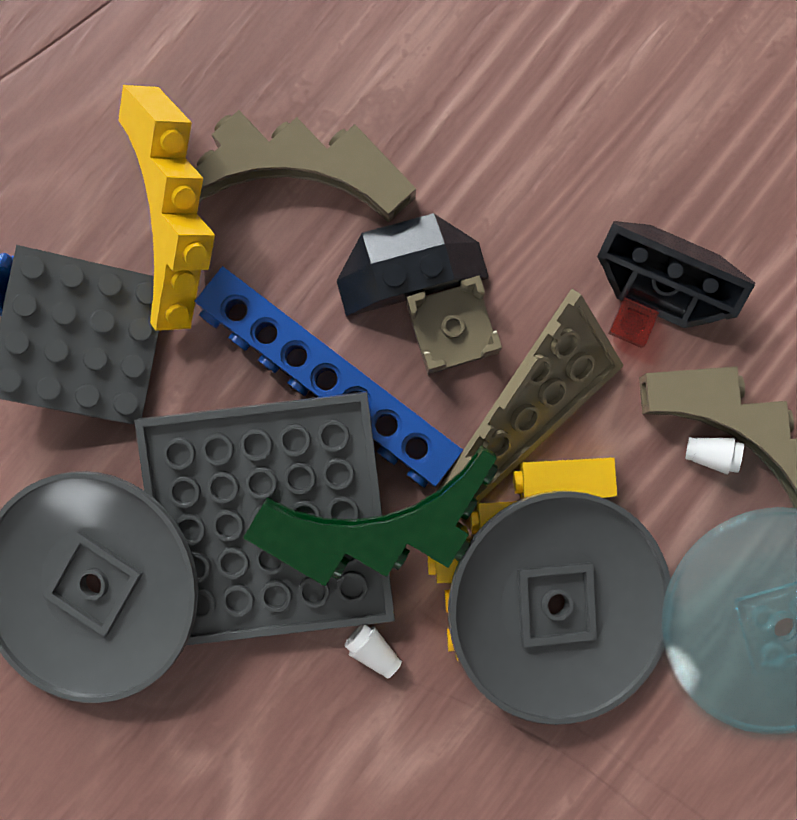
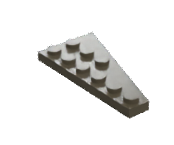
(551, 384)

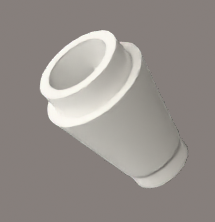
(716, 453)
(373, 651)

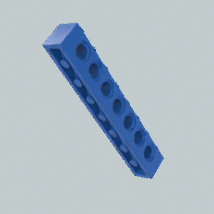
(228, 290)

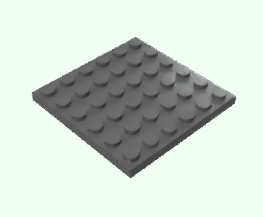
(218, 472)

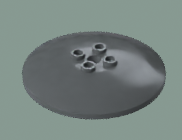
(60, 630)
(602, 639)

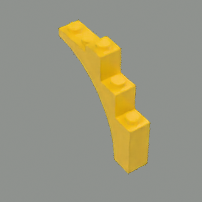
(173, 191)
(579, 475)

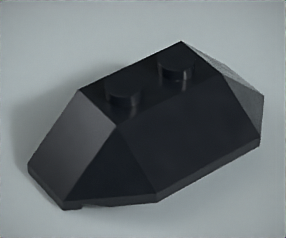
(405, 261)
(672, 275)

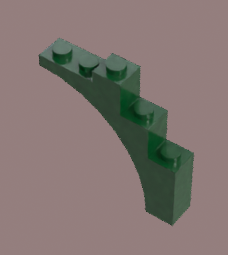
(431, 526)

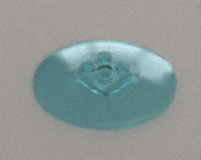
(724, 620)

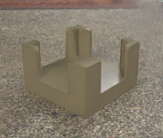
(453, 326)

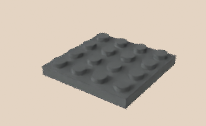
(76, 336)

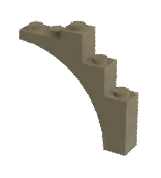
(295, 152)
(715, 399)

